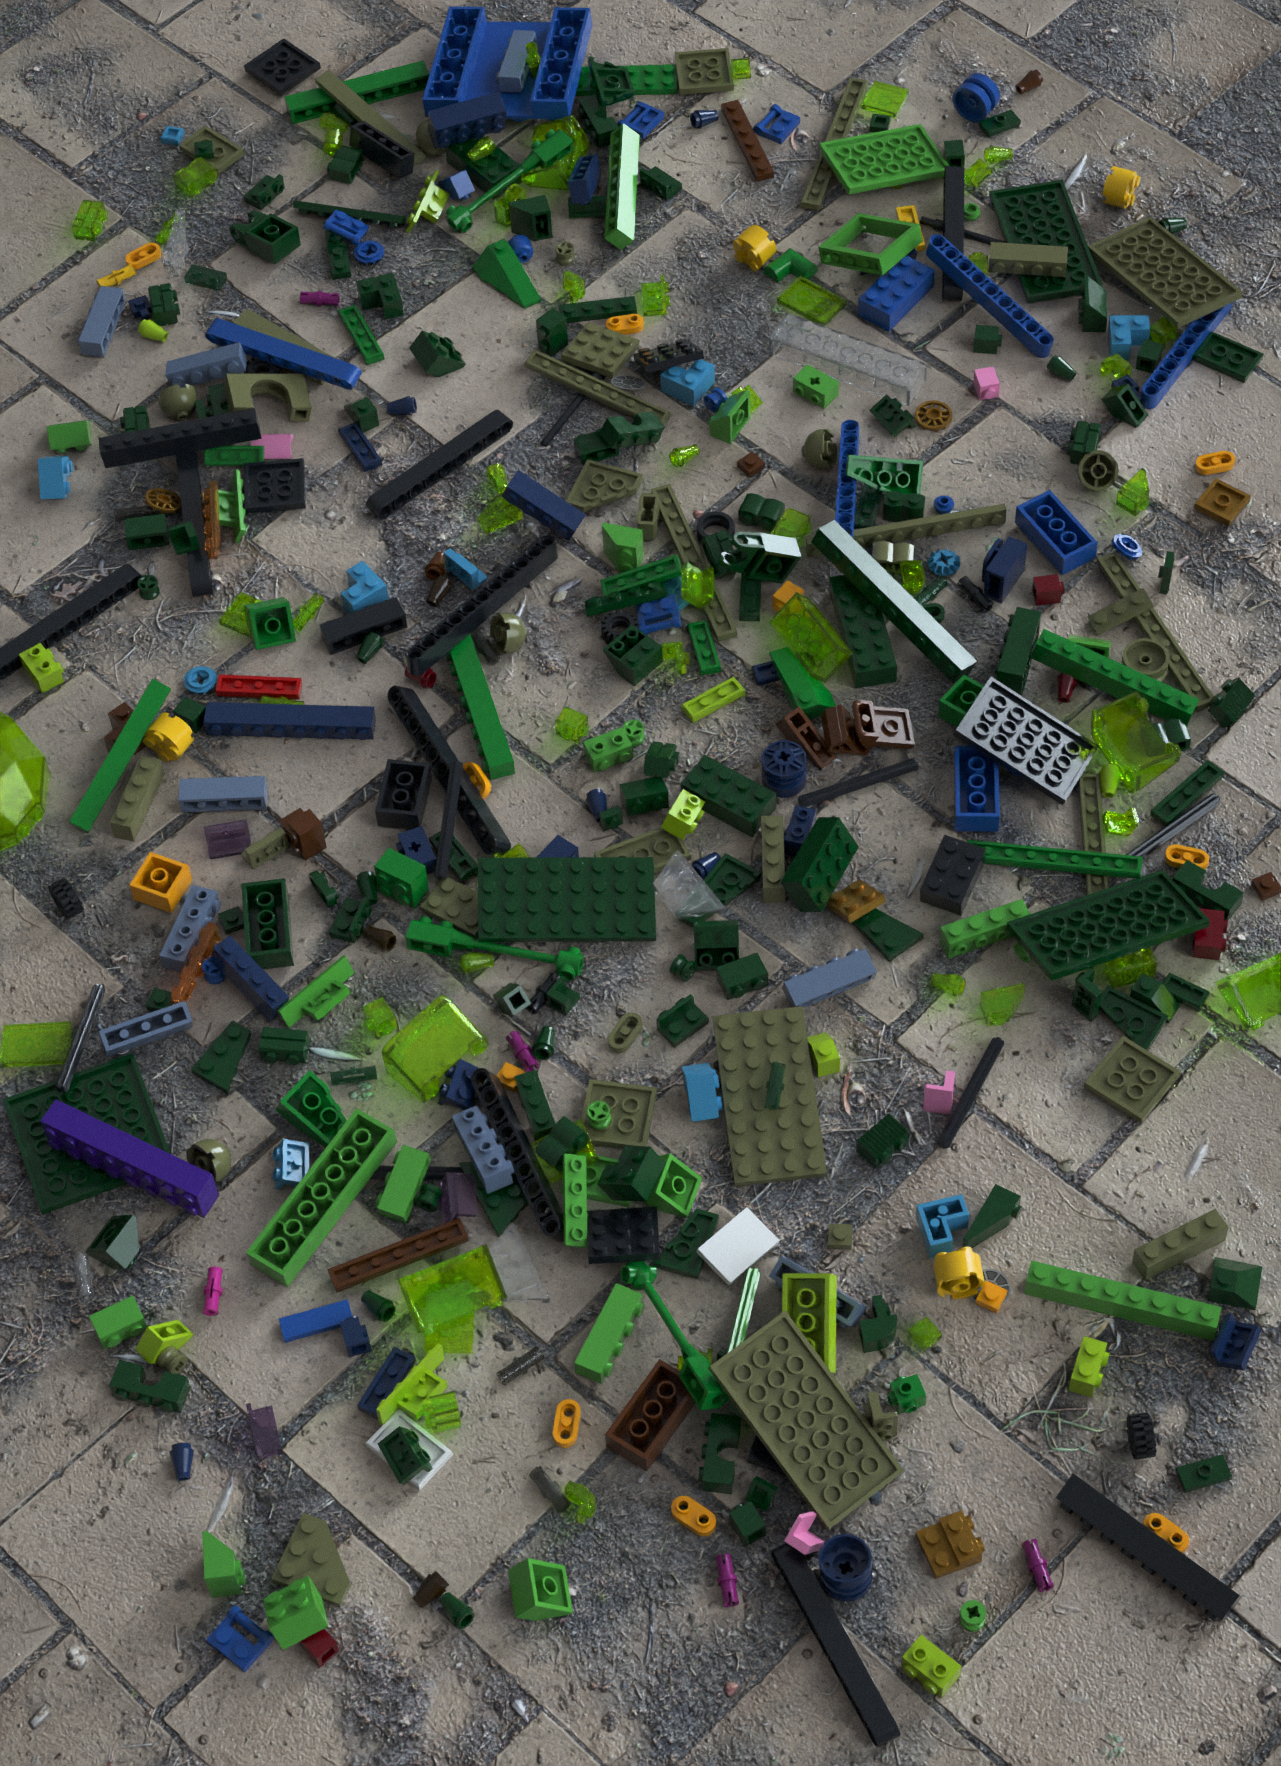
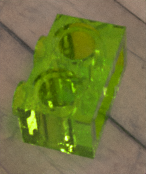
(1129, 968)

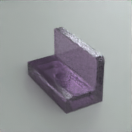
(227, 838)
(458, 1196)
(264, 1431)

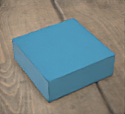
(172, 135)

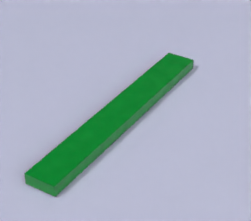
(120, 756)
(1061, 859)

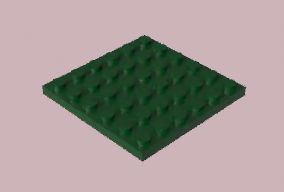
(107, 1092)

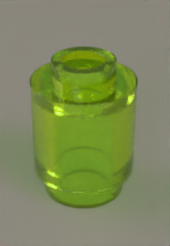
(332, 141)

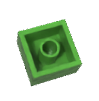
(295, 1612)

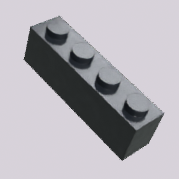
(382, 149)
(351, 629)

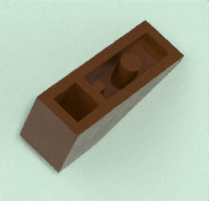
(799, 729)

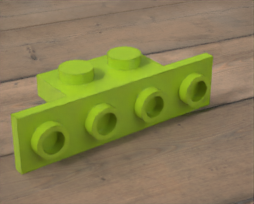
(430, 203)
(413, 1390)

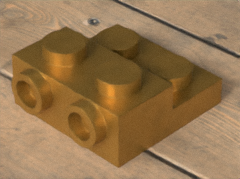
(950, 1544)

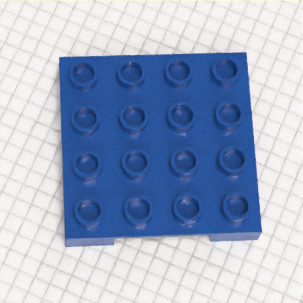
(472, 55)

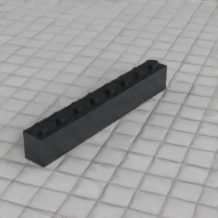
(179, 438)
(1149, 1548)

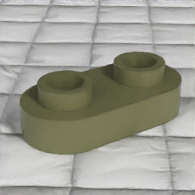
(623, 1034)

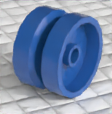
(976, 97)

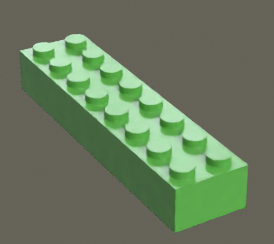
(321, 1197)

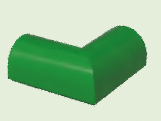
(789, 263)

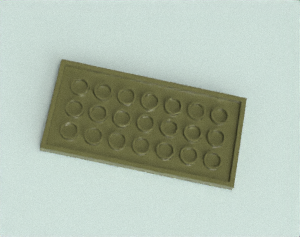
(1164, 272)
(762, 1141)
(806, 1420)

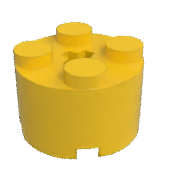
(1120, 187)
(754, 247)
(168, 737)
(958, 1273)

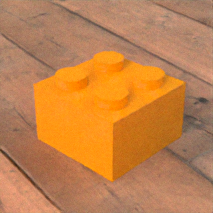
(160, 882)

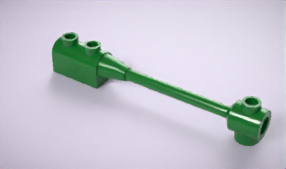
(543, 154)
(443, 938)
(695, 1372)

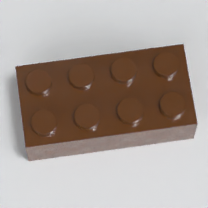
(650, 1416)

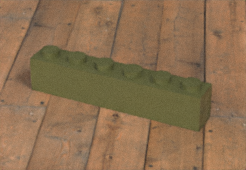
(258, 323)

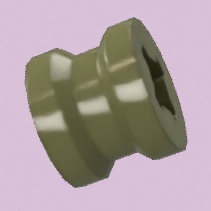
(565, 253)
(172, 1360)

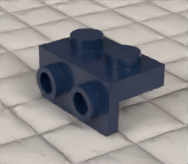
(458, 1085)
(1234, 1343)

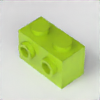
(41, 667)
(683, 815)
(1087, 1368)
(930, 1666)

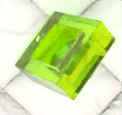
(925, 1333)

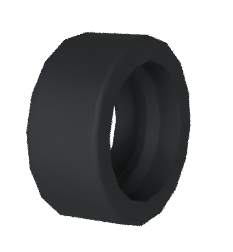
(714, 518)

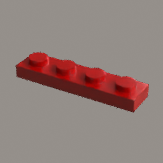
(258, 686)

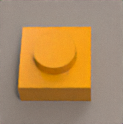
(507, 1075)
(991, 1297)

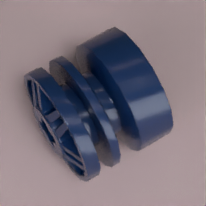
(784, 768)
(845, 1567)

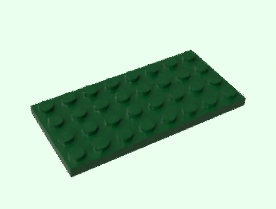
(1045, 217)
(566, 899)
(1107, 925)

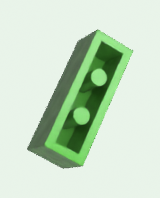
(403, 1183)

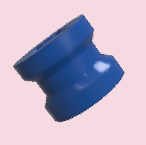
(715, 399)
(212, 978)

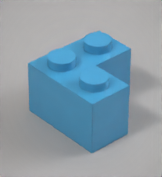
(1127, 332)
(688, 384)
(53, 477)
(365, 588)
(701, 1092)
(938, 1220)

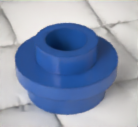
(943, 504)

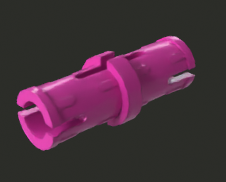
(212, 1291)

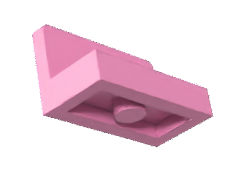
(275, 445)
(939, 1098)
(801, 1538)

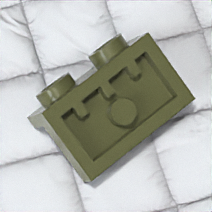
(266, 848)

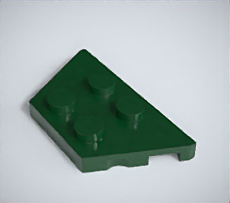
(610, 82)
(500, 1205)

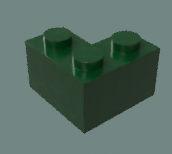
(381, 292)
(635, 1178)

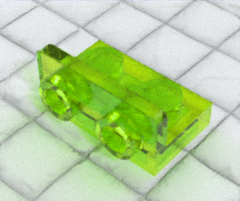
(654, 297)
(697, 585)

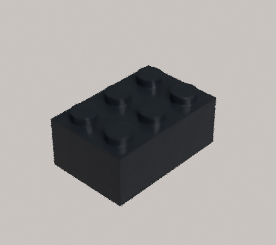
(403, 794)
(952, 875)

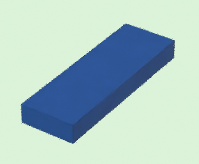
(314, 1321)

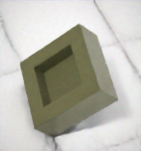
(840, 1236)

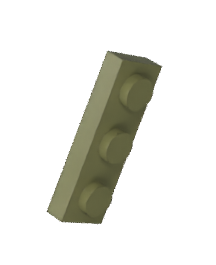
(1120, 611)

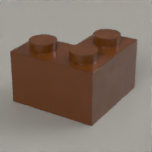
(118, 719)
(304, 833)

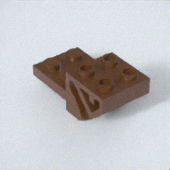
(866, 728)

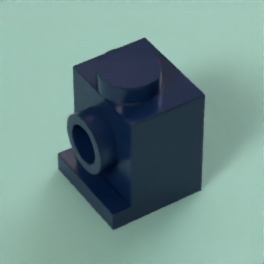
(355, 1336)

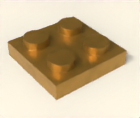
(1222, 502)
(855, 901)

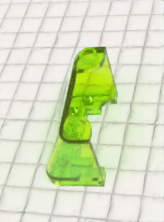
(558, 175)
(1132, 741)
(1254, 992)
(431, 1046)
(451, 1289)

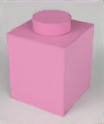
(986, 383)

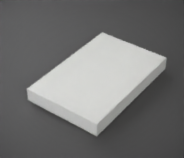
(737, 1246)
(436, 1450)

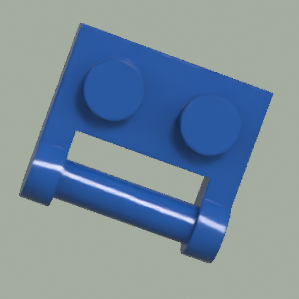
(645, 122)
(780, 128)
(346, 227)
(659, 610)
(234, 1645)

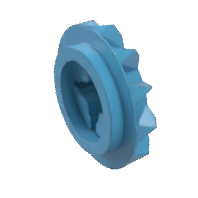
(939, 567)
(206, 674)

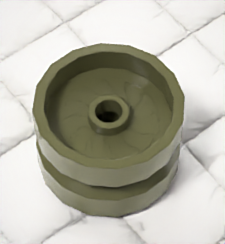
(1147, 658)

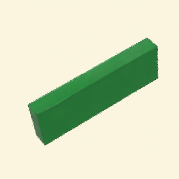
(233, 455)
(704, 647)

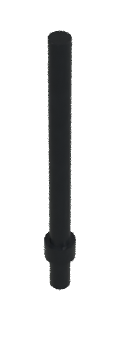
(938, 226)
(566, 415)

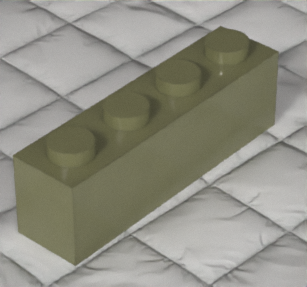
(1028, 259)
(137, 798)
(772, 859)
(1180, 1244)

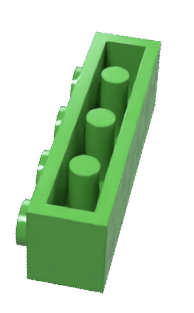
(980, 929)
(609, 1333)

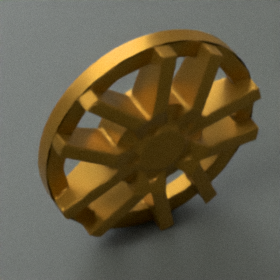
(933, 415)
(163, 502)

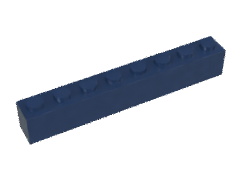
(290, 720)

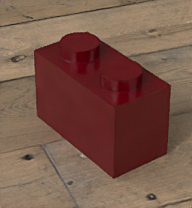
(1209, 942)

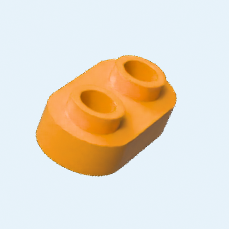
(143, 255)
(626, 324)
(1215, 462)
(478, 778)
(1185, 853)
(565, 1424)
(692, 1515)
(1167, 1531)

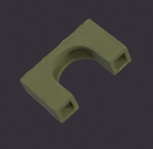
(287, 387)

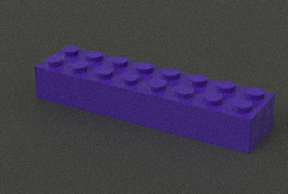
(130, 1159)

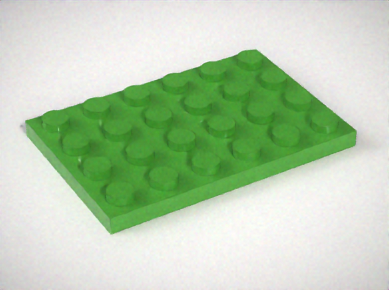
(884, 159)

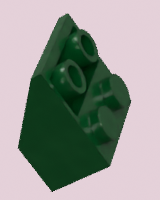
(531, 218)
(1092, 306)
(436, 354)
(634, 655)
(715, 943)

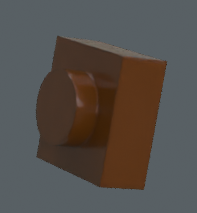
(751, 464)
(1266, 886)

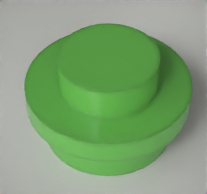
(971, 211)

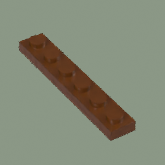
(747, 140)
(398, 1255)

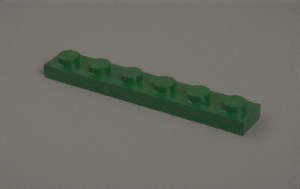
(375, 217)

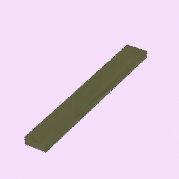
(362, 111)
(592, 386)
(1092, 826)

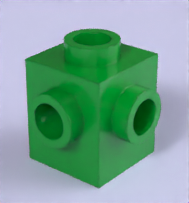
(906, 1394)

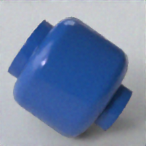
(522, 247)

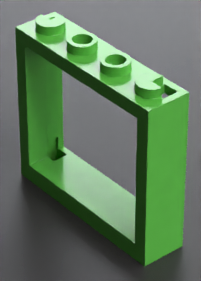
(835, 254)

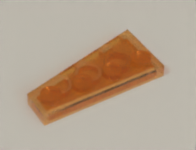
(211, 519)
(208, 937)

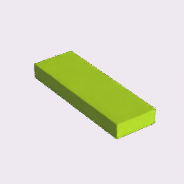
(713, 699)

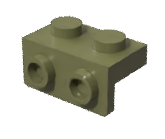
(883, 1424)

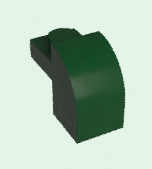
(879, 1331)

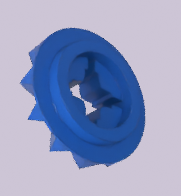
(364, 248)
(1126, 546)

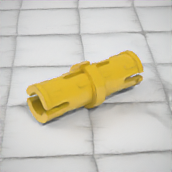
(116, 276)

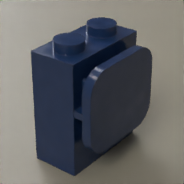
(1003, 567)

